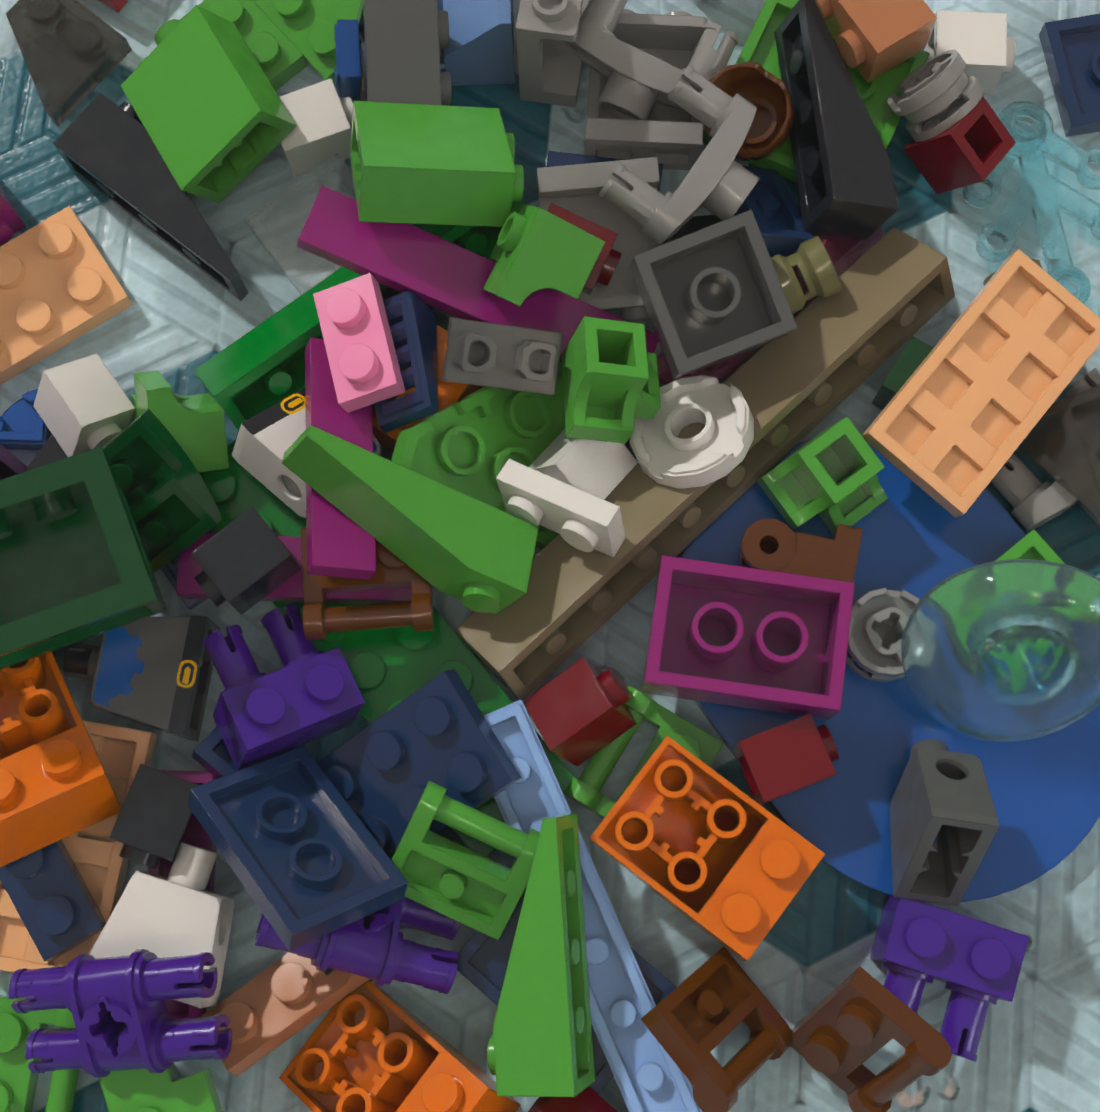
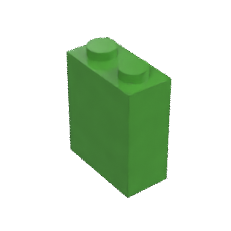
(207, 105)
(433, 164)

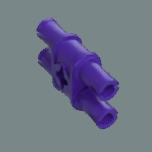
(377, 948)
(121, 1013)

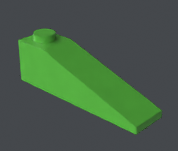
(432, 528)
(543, 1012)

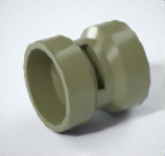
(814, 270)

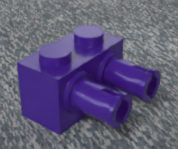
(288, 707)
(967, 954)

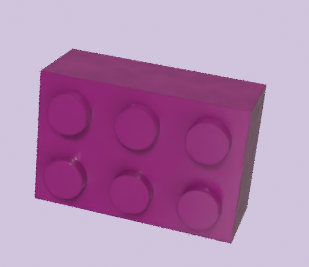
(748, 638)

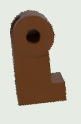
(775, 547)

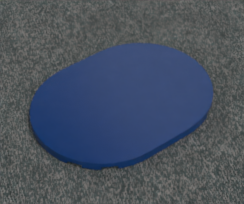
(1039, 786)

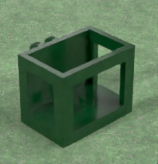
(69, 558)

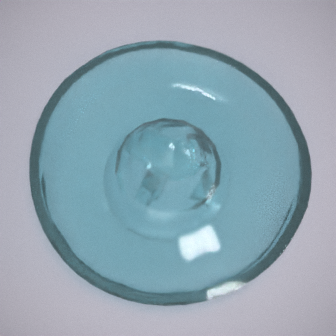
(1007, 649)

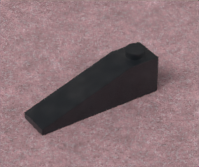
(835, 147)
(121, 161)

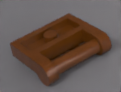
(389, 573)
(703, 1014)
(856, 1024)

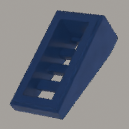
(413, 324)

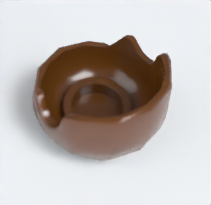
(773, 102)

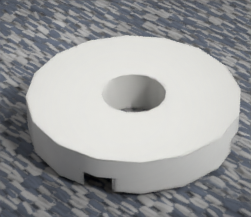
(705, 456)

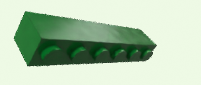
(271, 358)

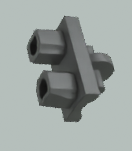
(502, 356)

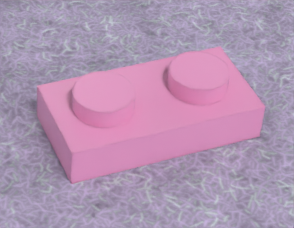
(359, 343)

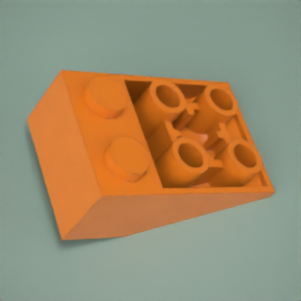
(47, 762)
(707, 848)
(385, 1059)

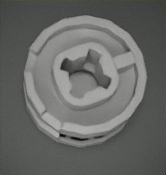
(936, 96)
(877, 633)

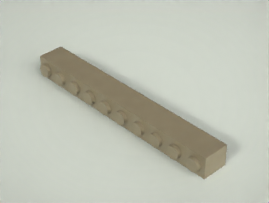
(788, 391)

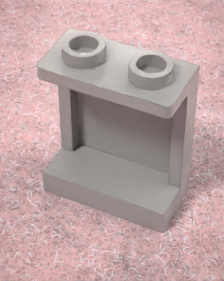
(545, 63)
(668, 131)
(577, 191)

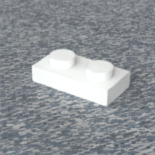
(576, 515)

